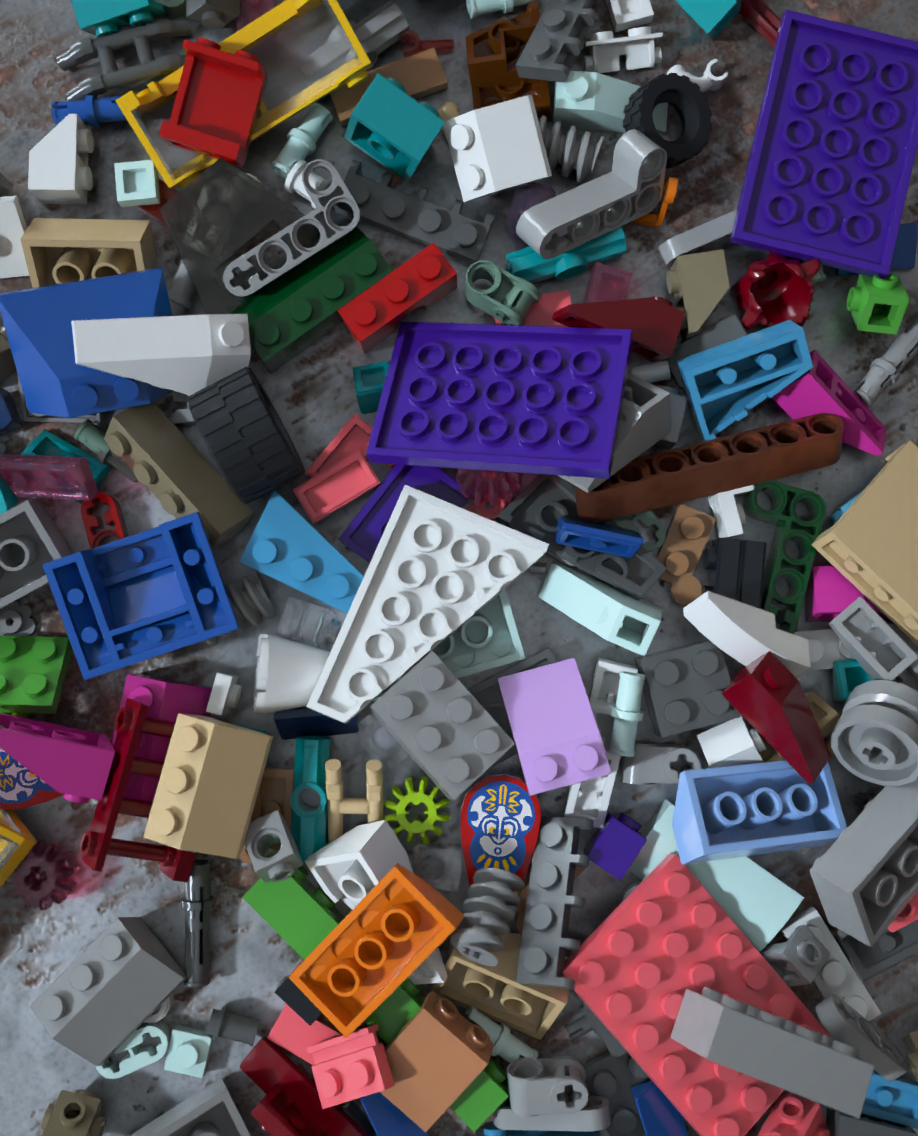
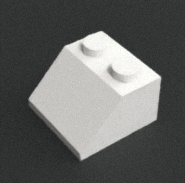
(497, 148)

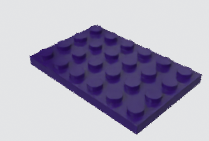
(832, 146)
(503, 398)

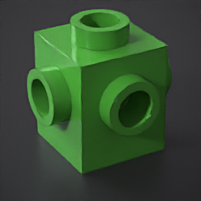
(878, 303)

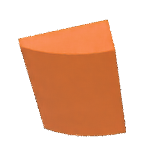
(375, 948)

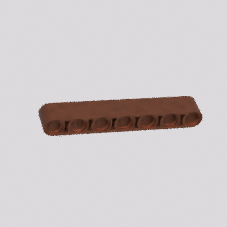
(715, 467)

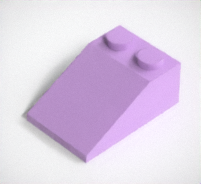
(553, 727)

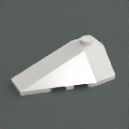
(166, 350)
(355, 865)

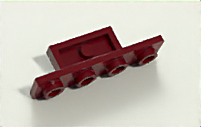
(291, 1098)

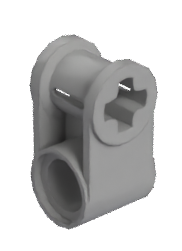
(653, 761)
(542, 1086)

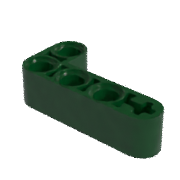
(779, 562)

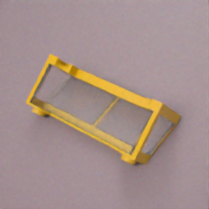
(304, 50)

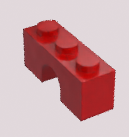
(415, 283)

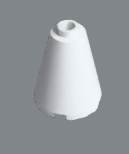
(285, 673)

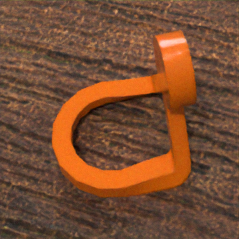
(656, 220)

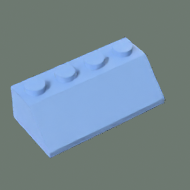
(753, 811)

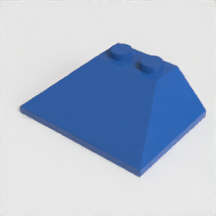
(43, 343)
(141, 596)

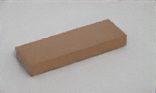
(418, 73)

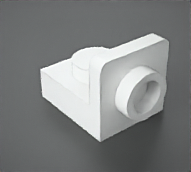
(728, 512)

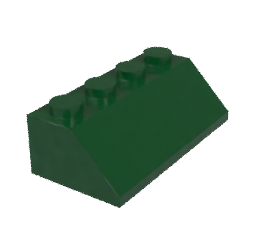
(305, 300)

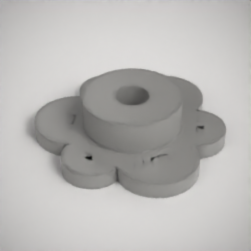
(23, 623)

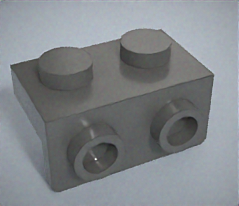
(884, 954)

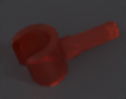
(421, 45)

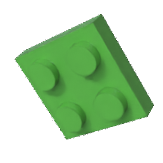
(32, 673)

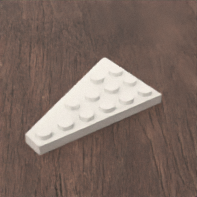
(420, 587)

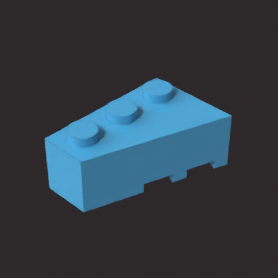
(741, 374)
(300, 556)

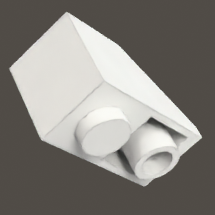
(60, 164)

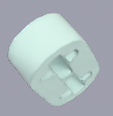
(138, 1056)

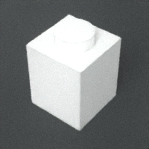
(732, 744)

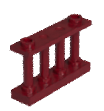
(98, 841)

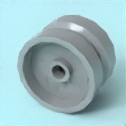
(879, 733)

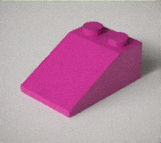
(60, 755)

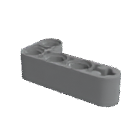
(600, 204)
(287, 238)

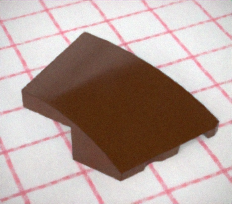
(493, 58)

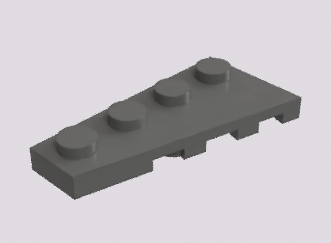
(537, 515)

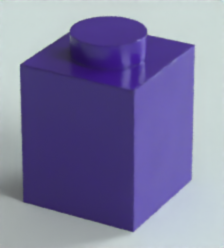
(616, 844)

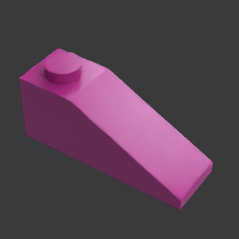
(825, 392)

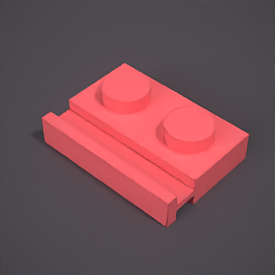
(350, 1067)

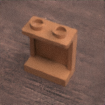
(434, 1060)

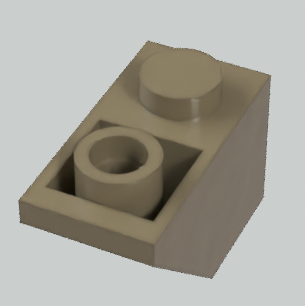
(698, 287)

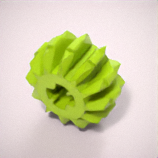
(418, 823)

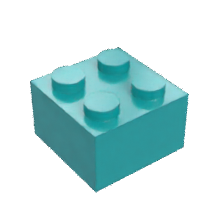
(393, 127)

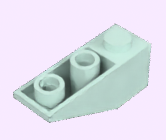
(602, 608)

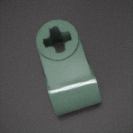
(503, 295)

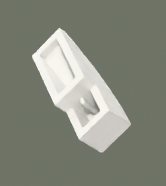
(746, 632)

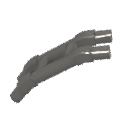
(104, 47)

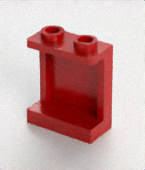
(216, 102)

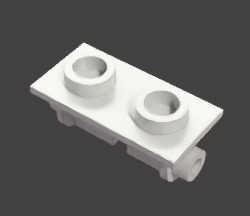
(637, 48)

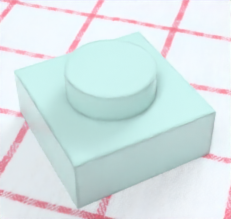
(137, 183)
(188, 1051)

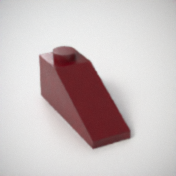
(652, 322)
(780, 712)

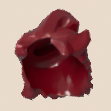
(776, 290)

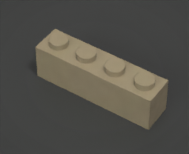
(176, 471)

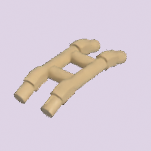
(338, 805)

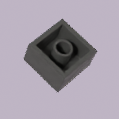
(686, 688)

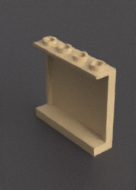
(878, 540)

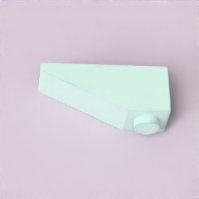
(597, 103)

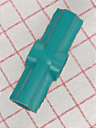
(533, 268)
(310, 822)

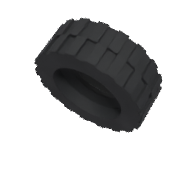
(689, 104)

